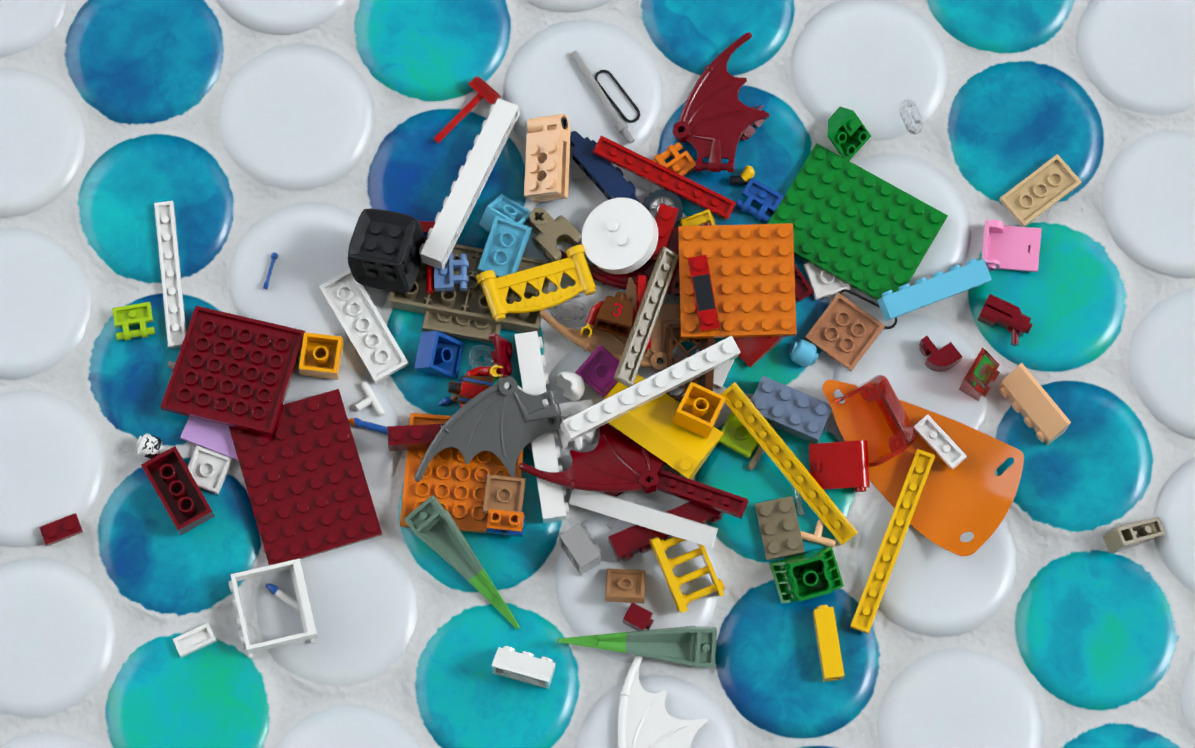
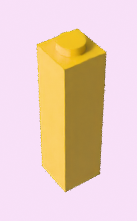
(828, 643)

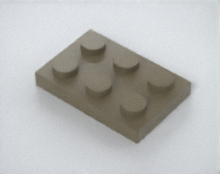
(779, 528)

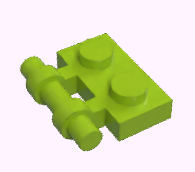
(133, 315)

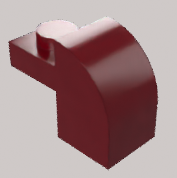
(941, 359)

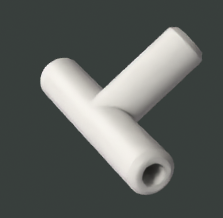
(372, 399)

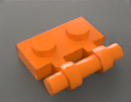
(681, 163)

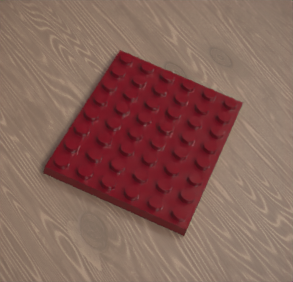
(307, 481)

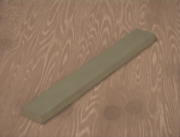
(646, 317)

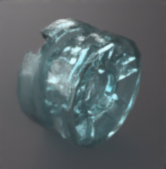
(476, 352)

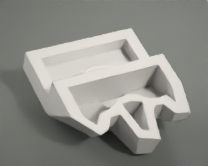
(568, 410)

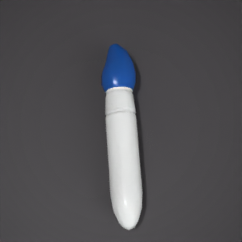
(283, 596)

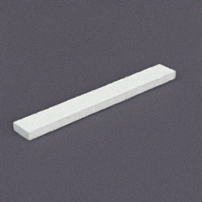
(170, 273)
(645, 516)

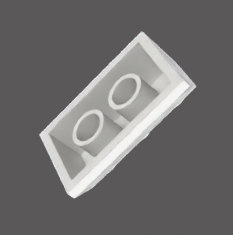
(523, 667)

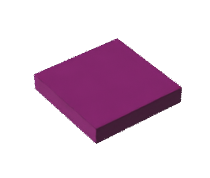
(599, 371)

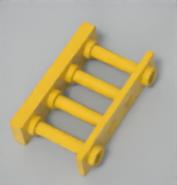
(675, 582)

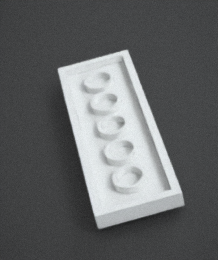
(364, 326)

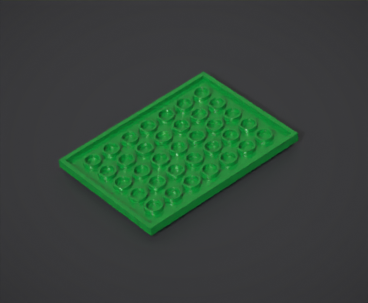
(856, 224)

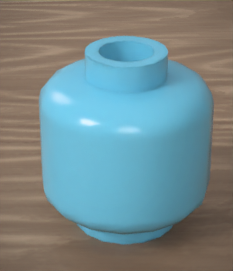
(803, 353)

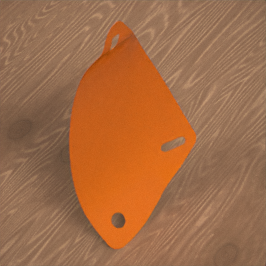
(951, 500)

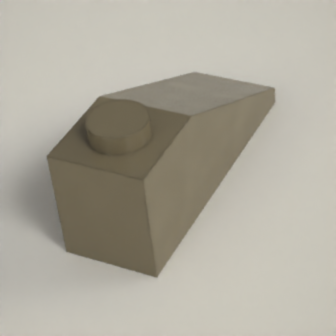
(1133, 534)

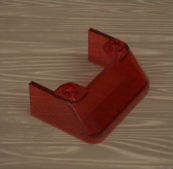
(881, 391)

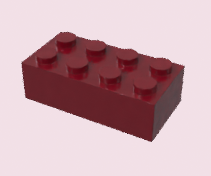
(178, 490)

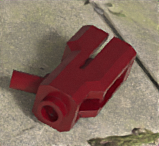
(1006, 316)

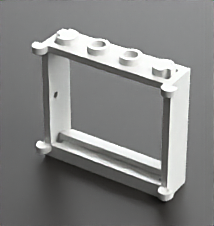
(302, 598)

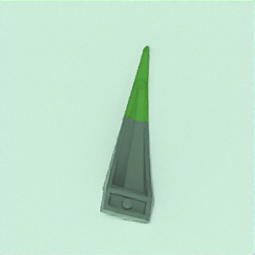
(441, 533)
(680, 645)

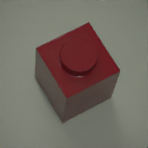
(638, 618)

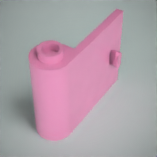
(1008, 247)

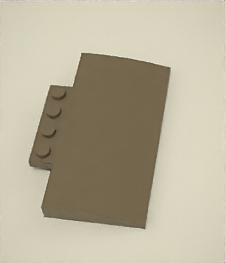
(458, 311)

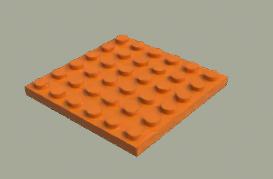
(749, 279)
(451, 480)

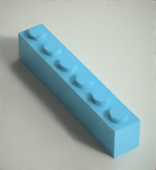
(933, 290)

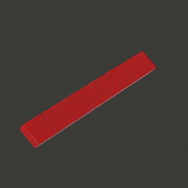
(663, 177)

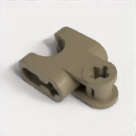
(551, 232)

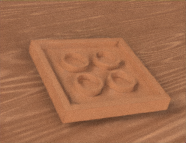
(844, 332)

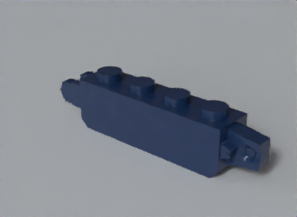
(600, 171)

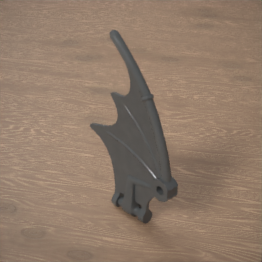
(496, 422)

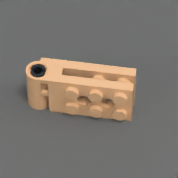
(547, 158)

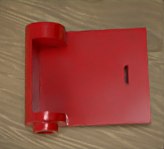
(841, 465)

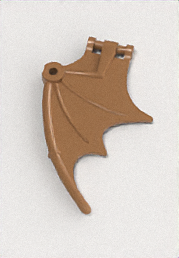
(615, 344)

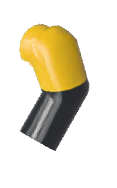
(744, 177)

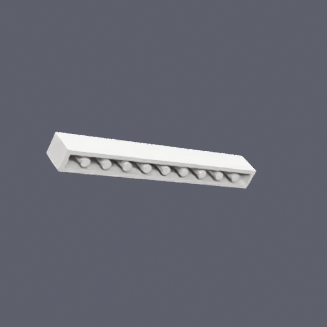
(469, 184)
(649, 389)
(543, 447)

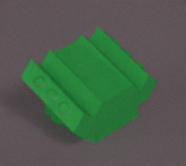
(806, 575)

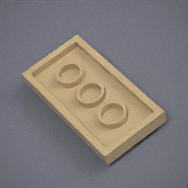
(1040, 190)

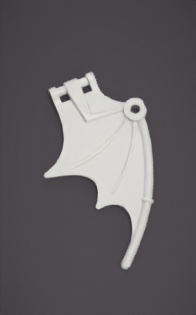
(645, 721)

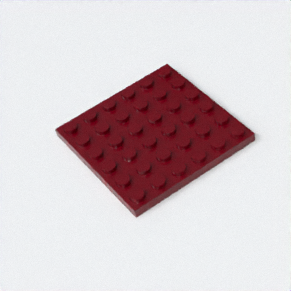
(233, 370)

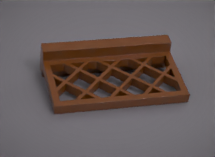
(707, 378)

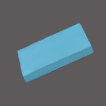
(504, 247)

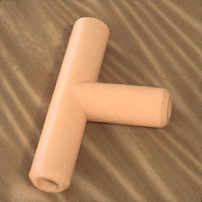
(817, 536)

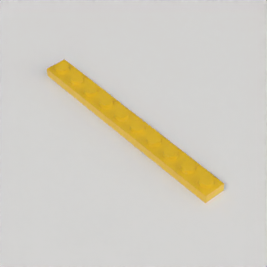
(789, 464)
(892, 541)

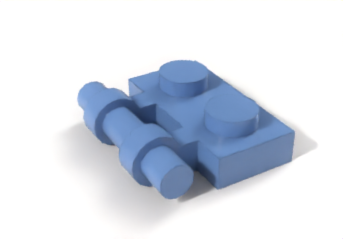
(445, 279)

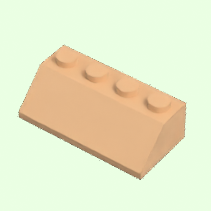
(1034, 404)

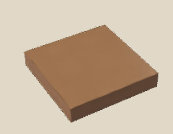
(504, 493)
(625, 586)

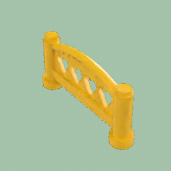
(497, 288)

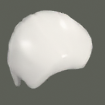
(572, 385)

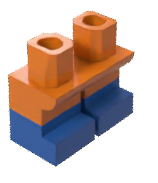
(505, 520)

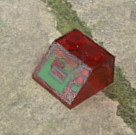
(979, 375)

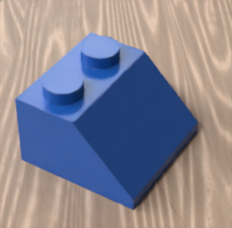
(439, 355)

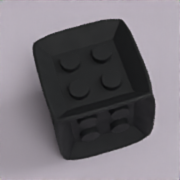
(386, 250)

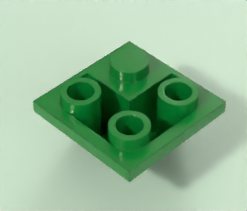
(847, 132)

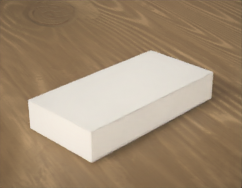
(194, 640)

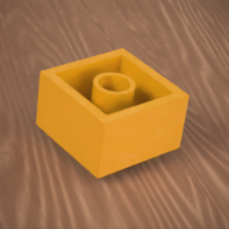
(321, 355)
(699, 410)

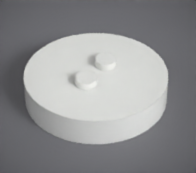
(620, 235)

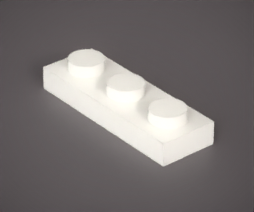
(940, 442)

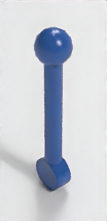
(274, 256)

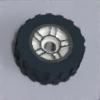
(664, 197)

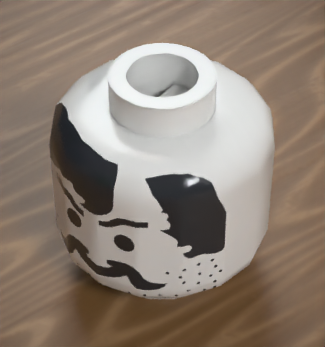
(149, 446)

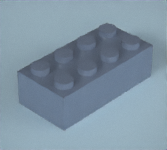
(791, 410)

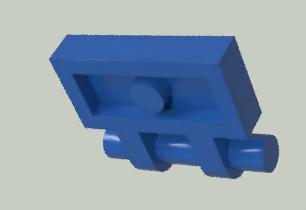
(761, 195)

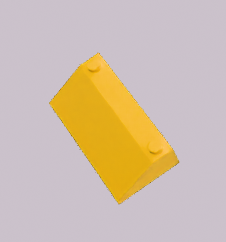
(653, 429)

